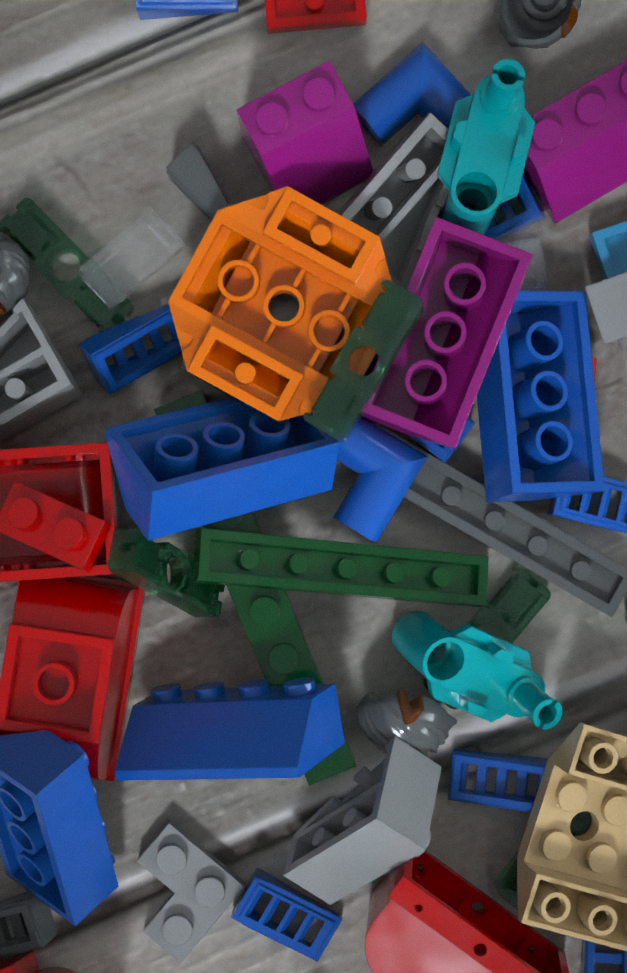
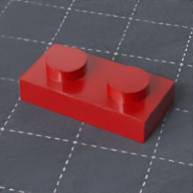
(313, 14)
(52, 526)

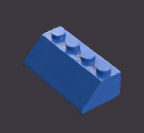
(541, 403)
(216, 464)
(231, 731)
(52, 824)

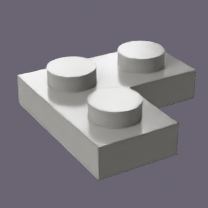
(199, 887)

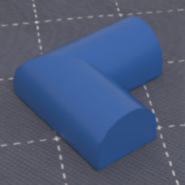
(410, 88)
(385, 475)

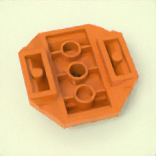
(247, 260)

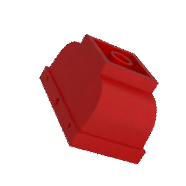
(69, 473)
(72, 663)
(428, 926)

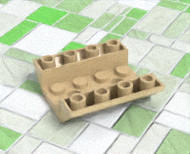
(579, 880)

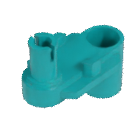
(486, 148)
(475, 670)

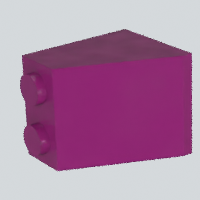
(307, 136)

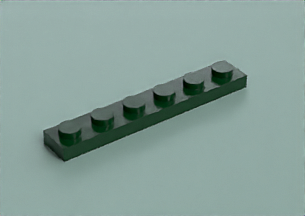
(339, 568)

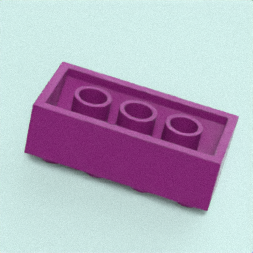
(580, 145)
(466, 298)

